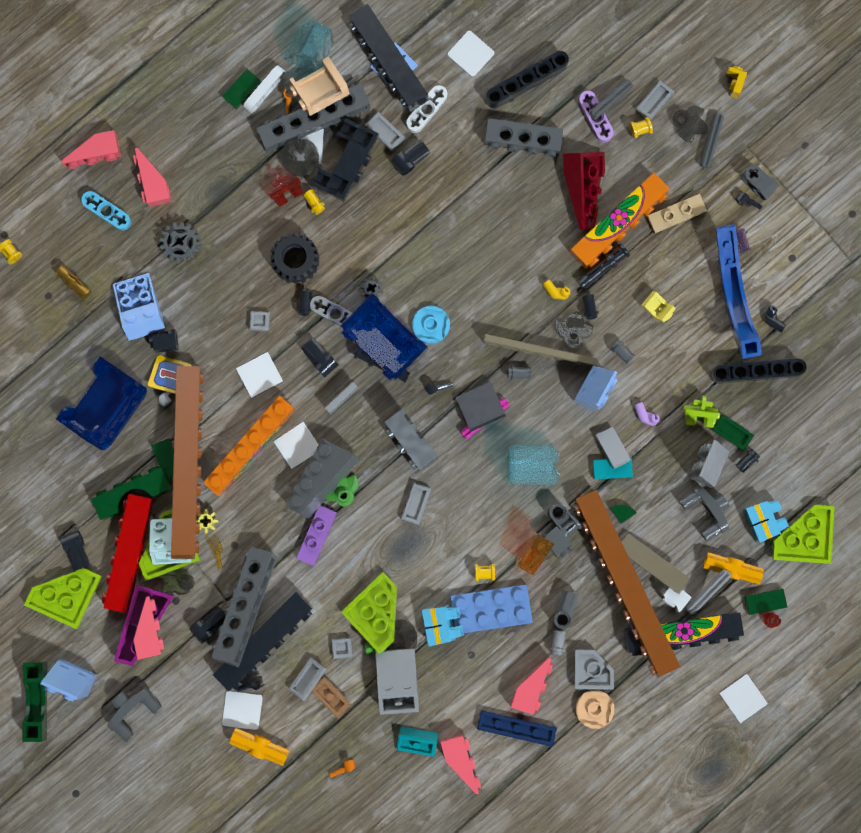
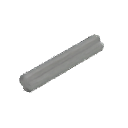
(708, 591)

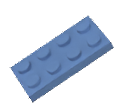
(493, 608)

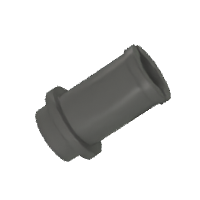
(622, 351)
(518, 372)

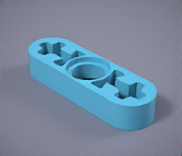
(92, 207)

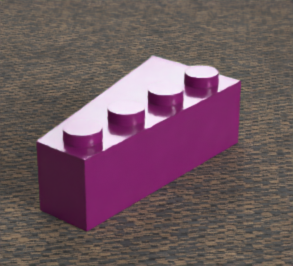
(126, 649)

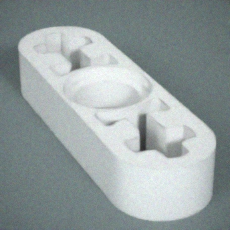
(264, 89)
(414, 116)

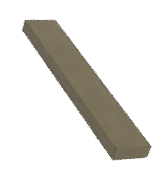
(540, 351)

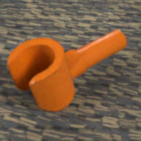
(288, 101)
(349, 765)

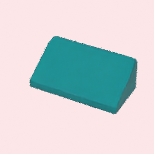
(417, 741)

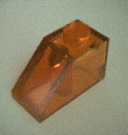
(533, 553)

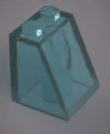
(310, 46)
(533, 465)

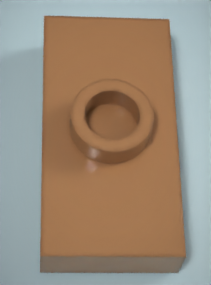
(331, 697)

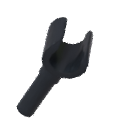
(742, 198)
(431, 388)
(252, 685)

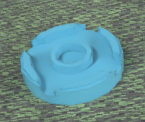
(431, 324)

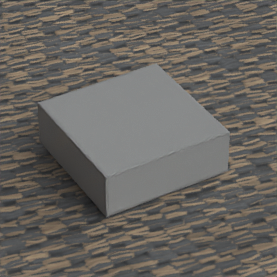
(259, 321)
(342, 648)

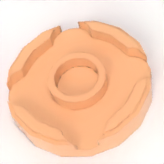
(594, 709)

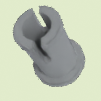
(558, 643)

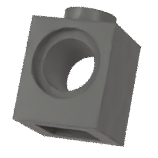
(559, 539)

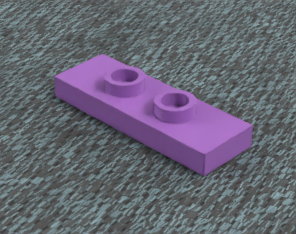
(316, 535)

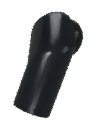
(771, 319)

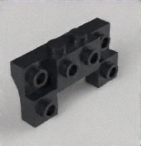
(351, 162)

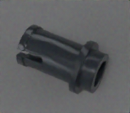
(304, 303)
(590, 307)
(747, 461)

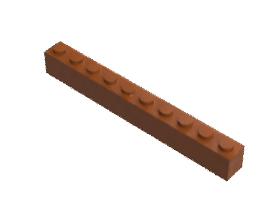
(185, 463)
(627, 584)

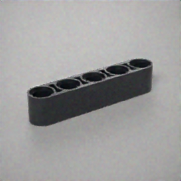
(532, 72)
(766, 366)

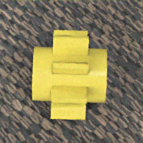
(209, 525)

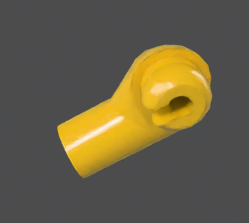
(556, 293)

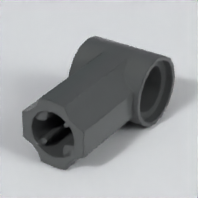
(565, 607)

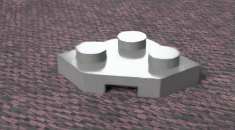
(592, 671)

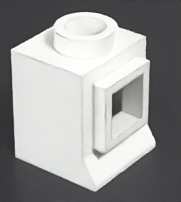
(674, 599)

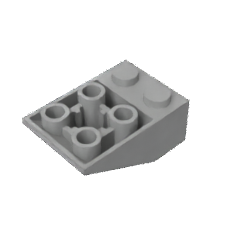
(710, 464)
(397, 681)

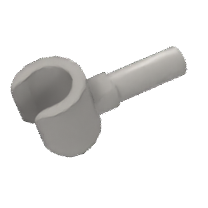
(164, 400)

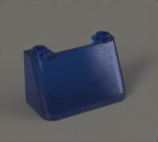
(383, 338)
(104, 406)

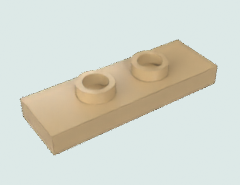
(677, 213)

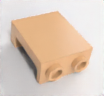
(319, 88)

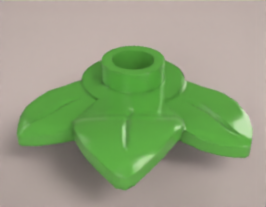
(345, 486)

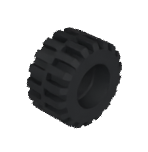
(294, 242)

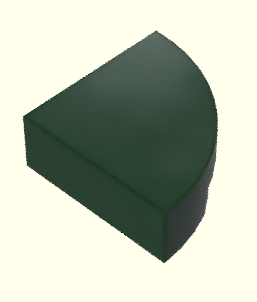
(623, 512)

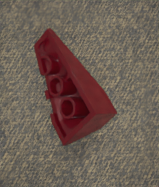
(583, 180)

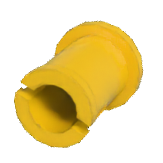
(314, 202)

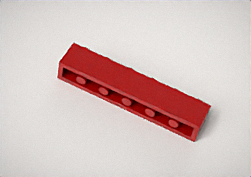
(128, 553)

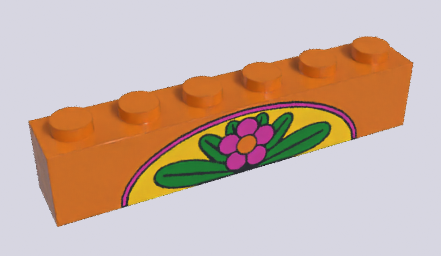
(617, 222)
(249, 446)

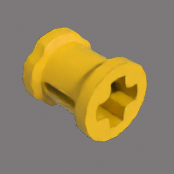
(641, 127)
(10, 252)
(484, 572)

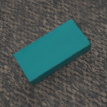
(603, 470)

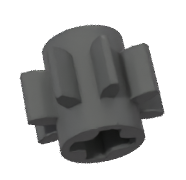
(373, 284)

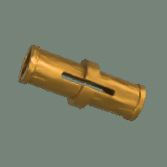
(73, 282)

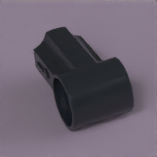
(406, 161)
(322, 361)
(74, 546)
(206, 627)

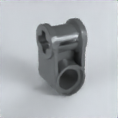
(760, 183)
(564, 521)

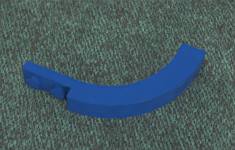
(734, 294)

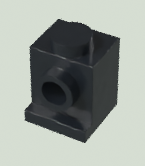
(164, 341)

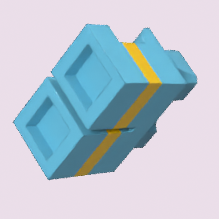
(769, 527)
(441, 616)

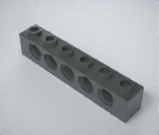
(307, 126)
(247, 616)

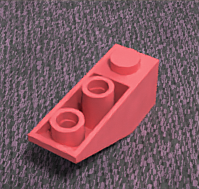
(97, 148)
(155, 186)
(146, 637)
(528, 691)
(458, 759)

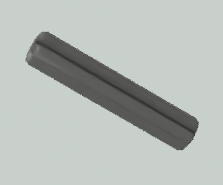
(610, 99)
(711, 140)

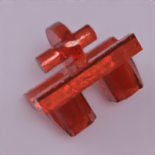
(292, 185)

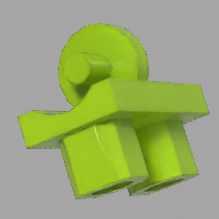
(701, 410)

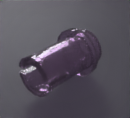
(743, 244)

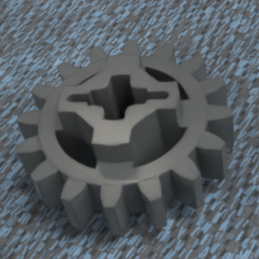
(186, 237)

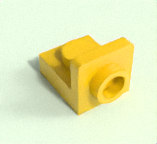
(737, 83)

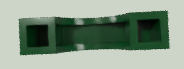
(110, 502)
(35, 719)

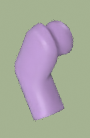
(646, 417)

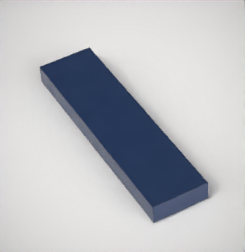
(517, 728)

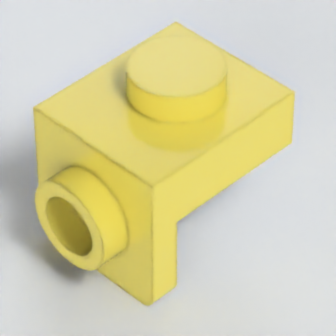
(658, 307)

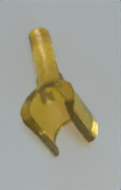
(218, 554)

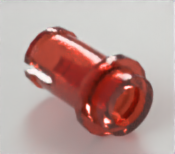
(767, 619)

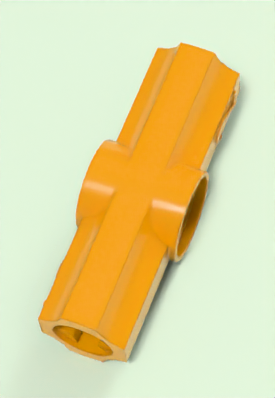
(736, 567)
(259, 746)

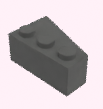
(410, 440)

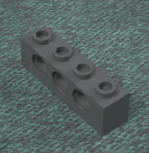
(533, 132)

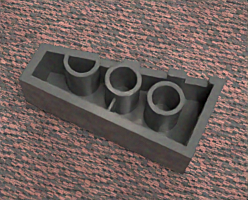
(321, 477)

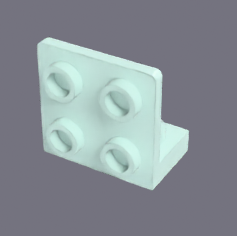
(161, 542)

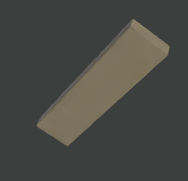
(655, 564)

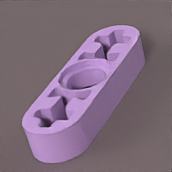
(597, 131)

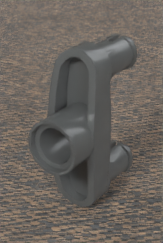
(714, 506)
(124, 705)

